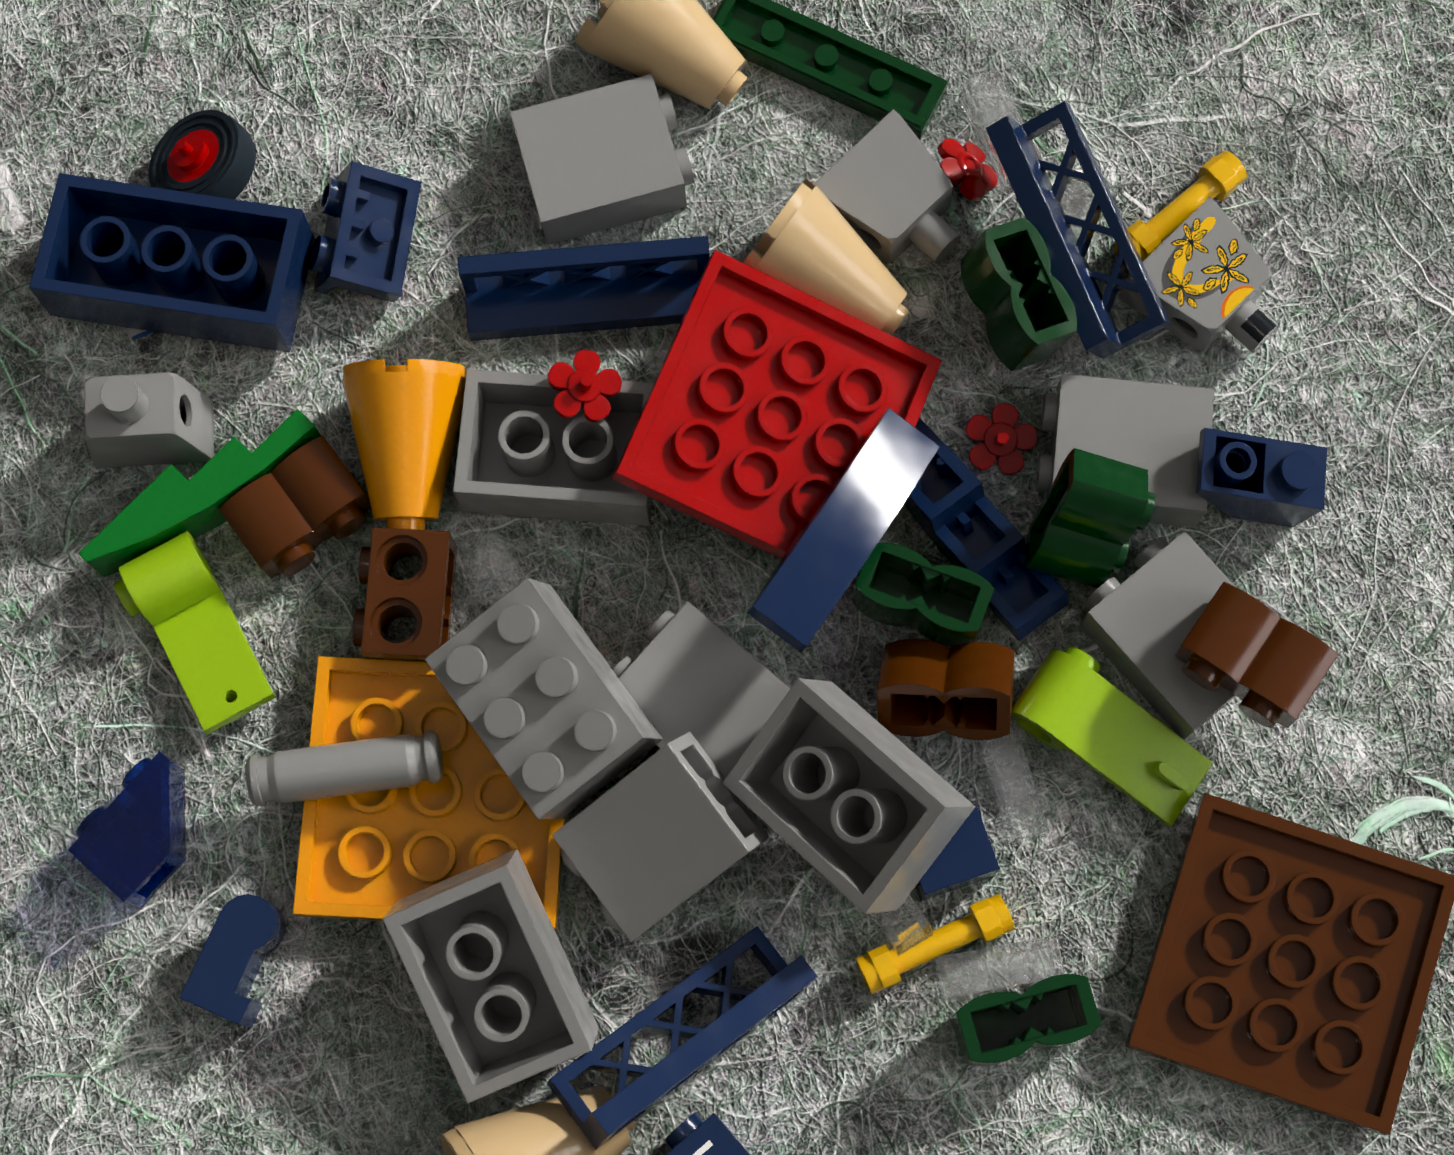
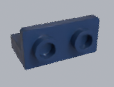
(365, 232)

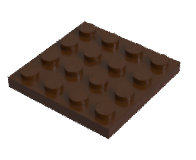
(1293, 963)

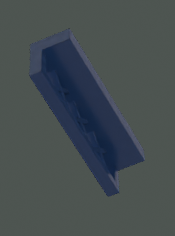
(1067, 256)
(581, 287)
(692, 1056)

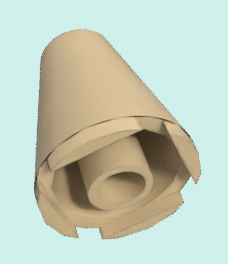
(672, 43)
(827, 259)
(534, 1130)

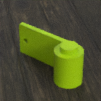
(197, 630)
(1109, 732)

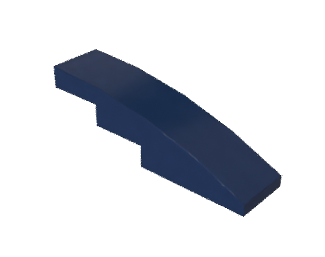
(843, 530)
(978, 537)

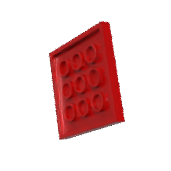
(765, 404)

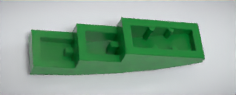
(178, 505)

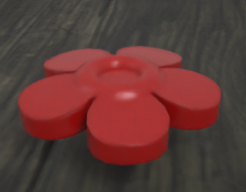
(965, 168)
(583, 387)
(1000, 439)

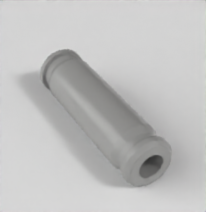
(344, 768)

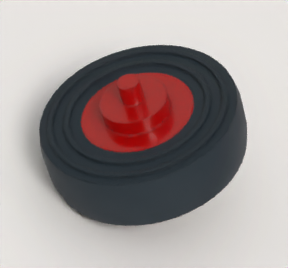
(204, 156)

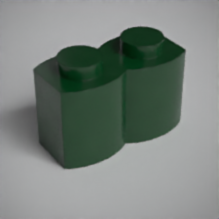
(1022, 302)
(1089, 518)
(906, 590)
(1042, 1017)

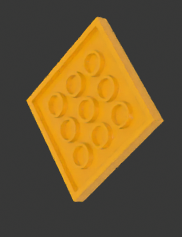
(390, 843)

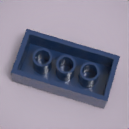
(173, 262)

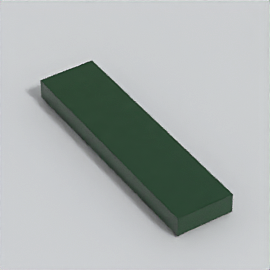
(831, 62)

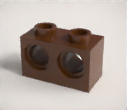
(423, 597)

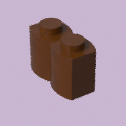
(297, 509)
(1255, 657)
(946, 689)

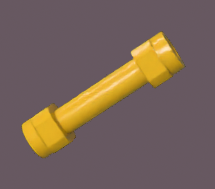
(1215, 180)
(985, 920)

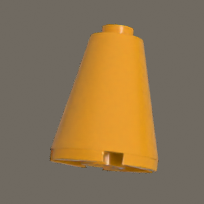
(405, 434)

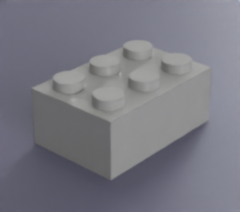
(534, 463)
(543, 699)
(848, 795)
(492, 976)

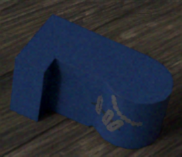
(232, 957)

